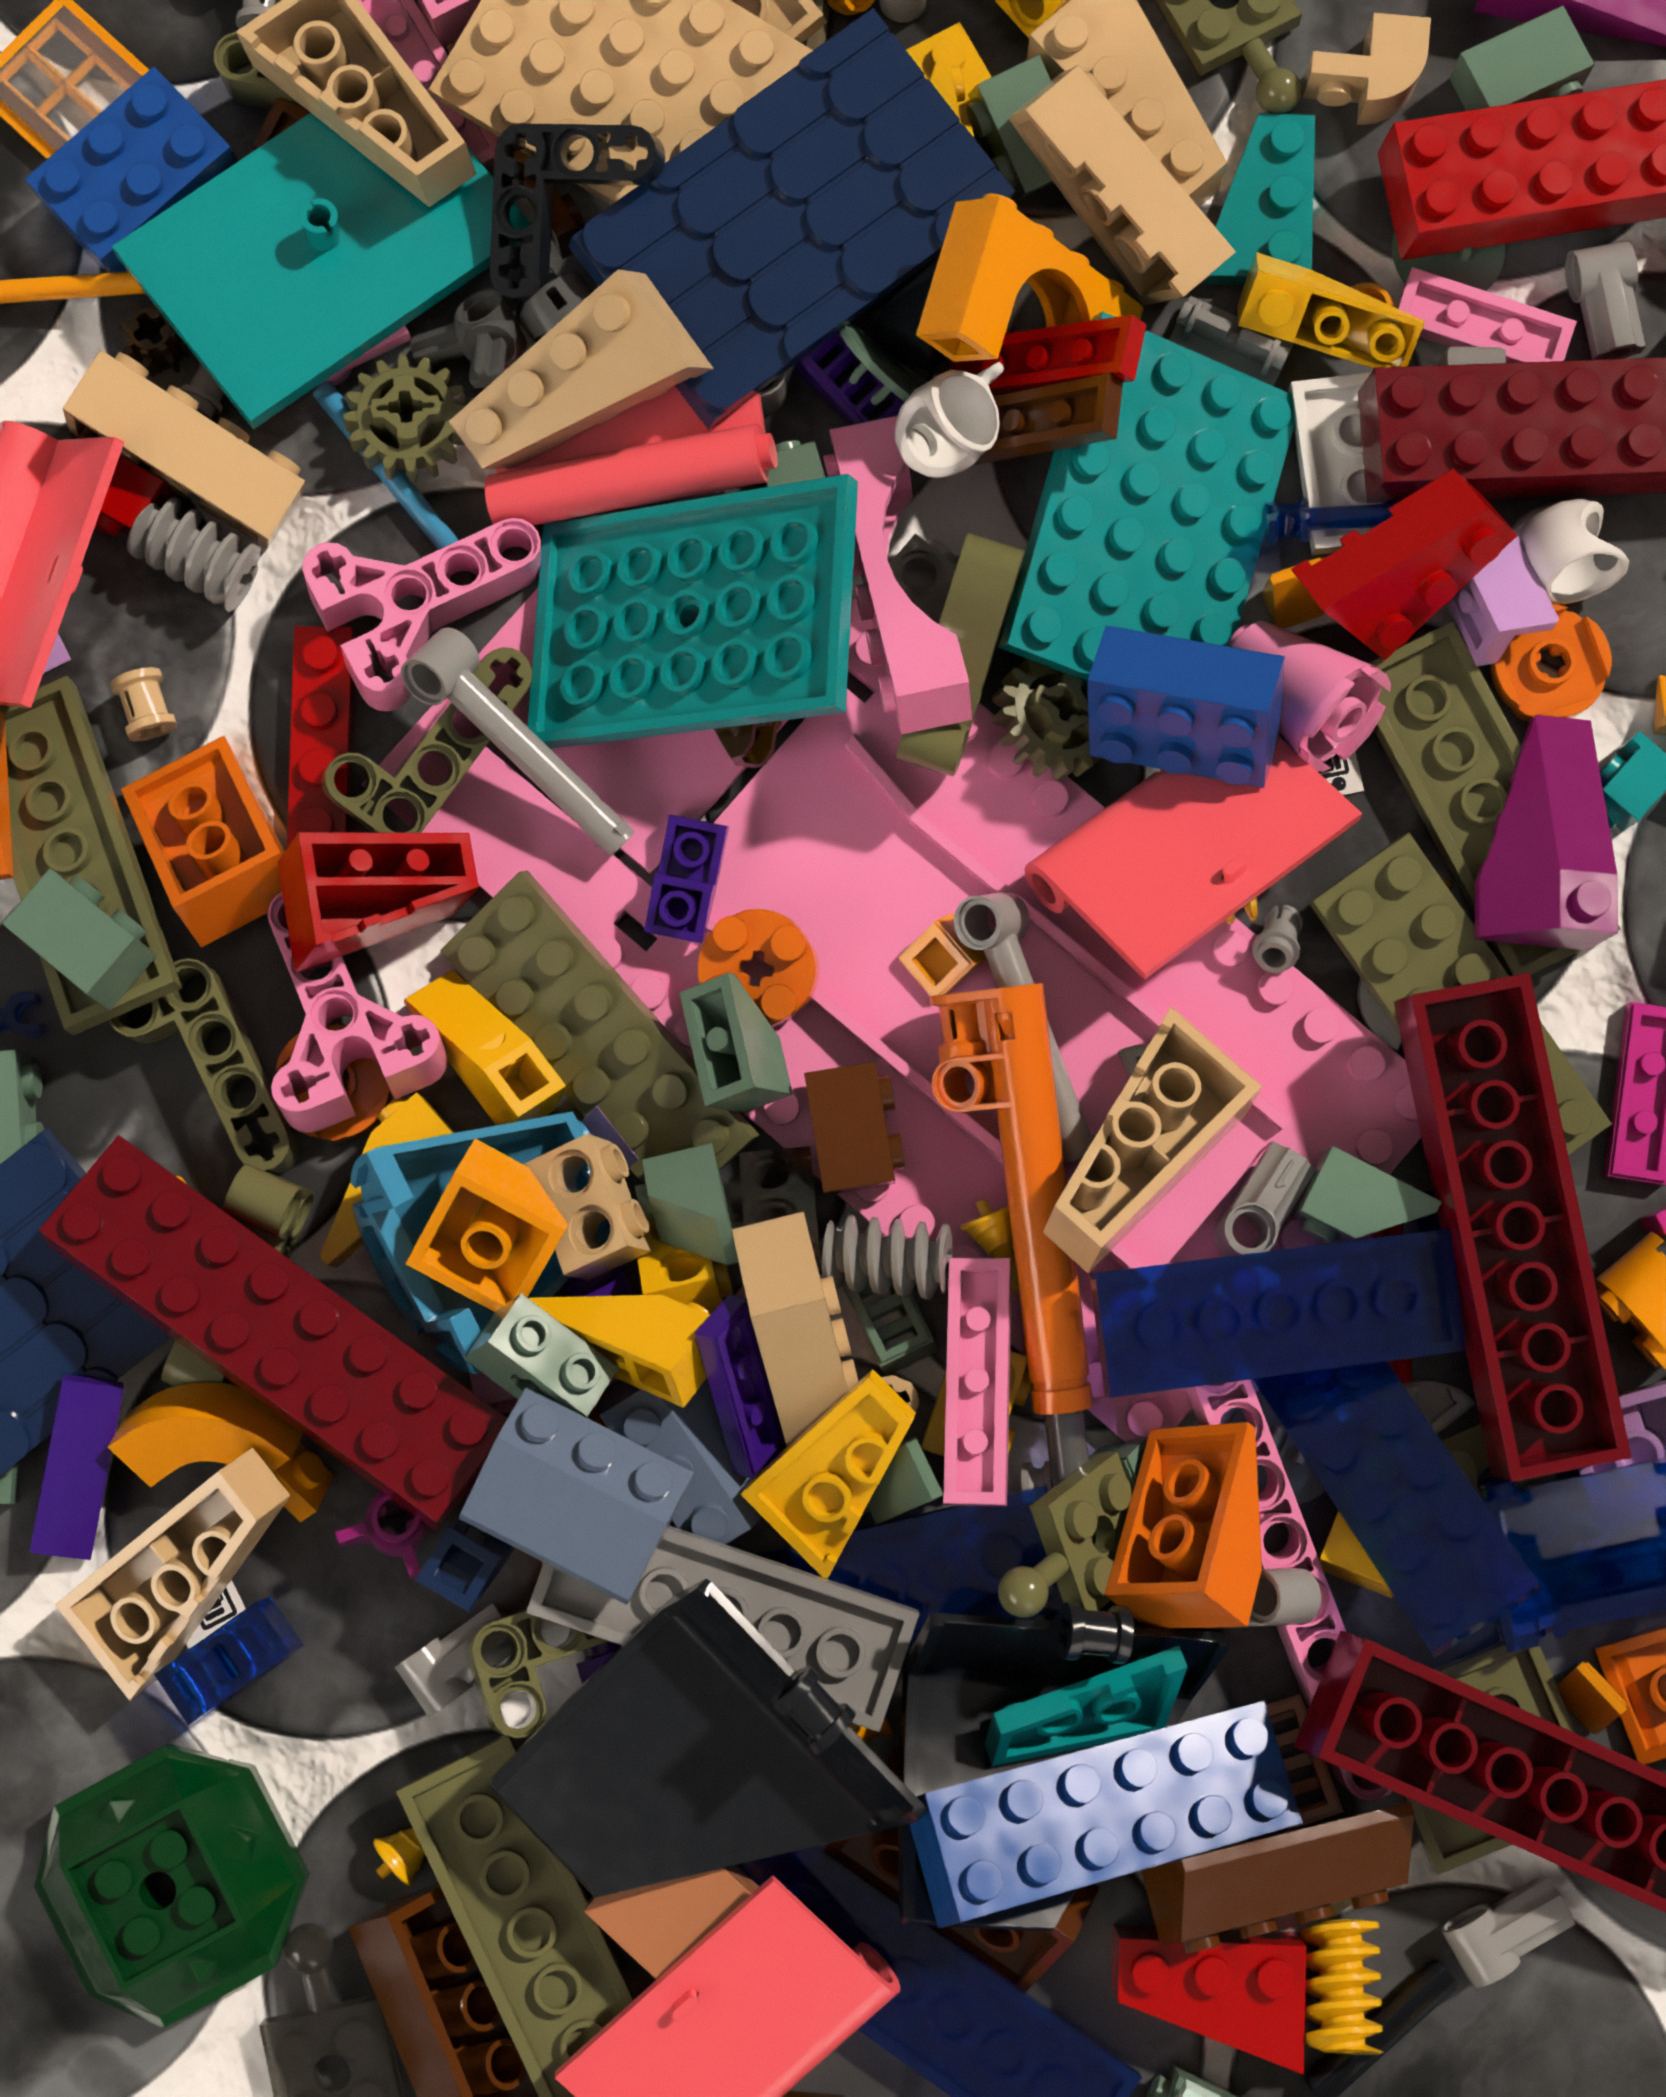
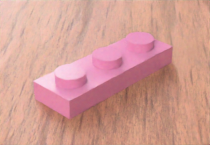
(1476, 318)

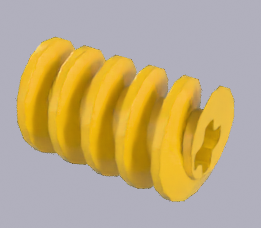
(1341, 1986)

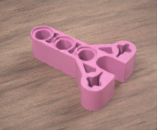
(377, 586)
(324, 1053)

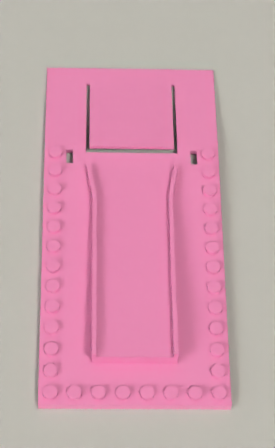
(864, 865)

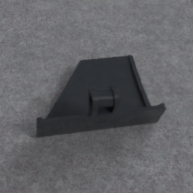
(979, 1665)
(696, 1757)

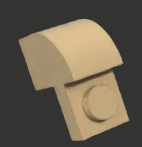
(1380, 77)

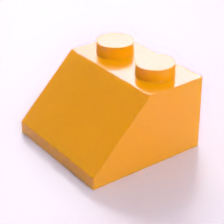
(489, 1230)

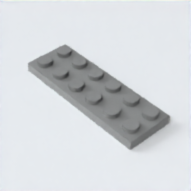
(811, 1621)

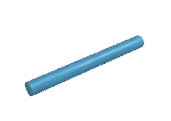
(399, 486)

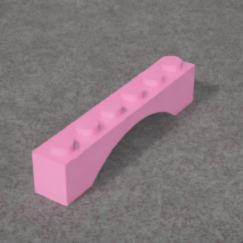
(920, 658)

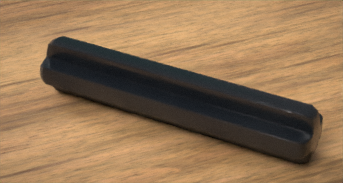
(1398, 2016)

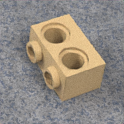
(584, 1210)

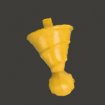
(993, 1234)
(401, 1855)

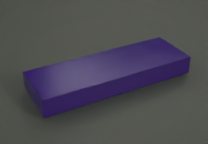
(739, 1386)
(76, 1467)

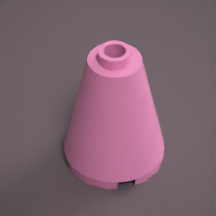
(1326, 695)

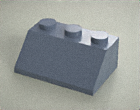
(694, 1441)
(576, 1495)

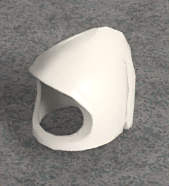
(948, 422)
(1562, 549)

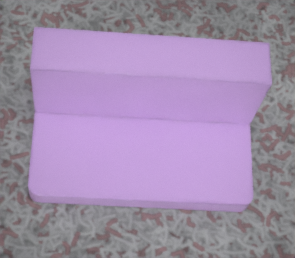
(1501, 603)

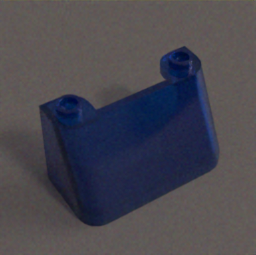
(1589, 1544)

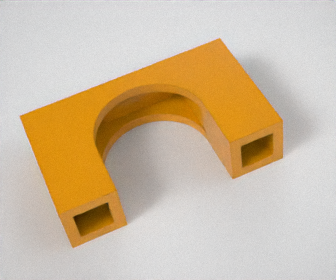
(986, 262)

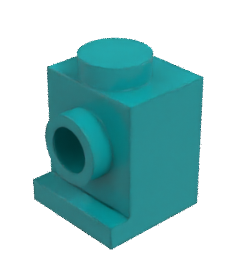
(1633, 783)

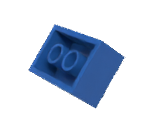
(129, 166)
(1185, 706)

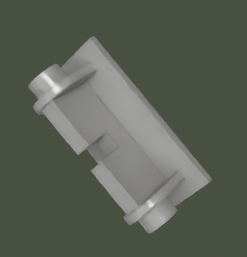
(1219, 337)

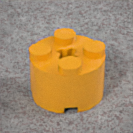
(1636, 1293)

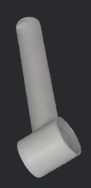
(445, 670)
(1011, 969)

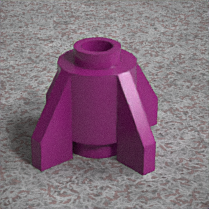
(375, 1531)

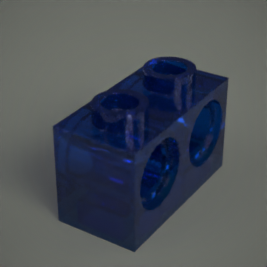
(228, 1660)

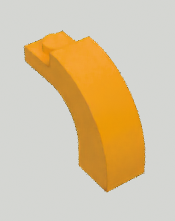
(218, 1426)

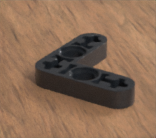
(552, 168)

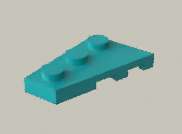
(1270, 197)
(1089, 1712)

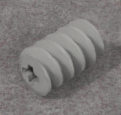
(194, 553)
(887, 1258)

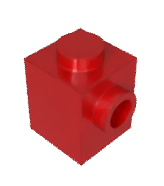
(128, 495)

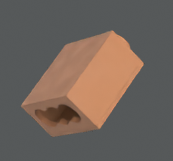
(669, 1917)

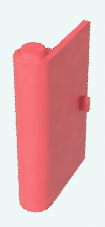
(636, 460)
(46, 522)
(1158, 855)
(738, 2010)

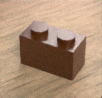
(852, 1129)

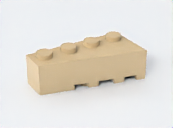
(1140, 82)
(361, 88)
(1120, 189)
(583, 372)
(185, 447)
(1150, 1139)
(793, 1321)
(165, 1581)

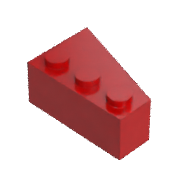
(1408, 565)
(369, 887)
(1234, 1993)

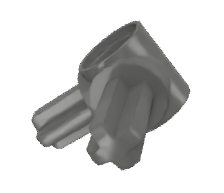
(482, 332)

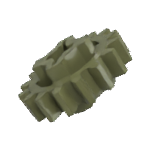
(381, 419)
(1045, 719)

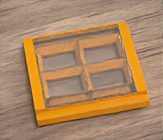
(62, 76)

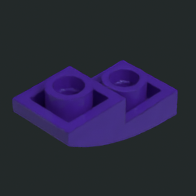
(686, 879)

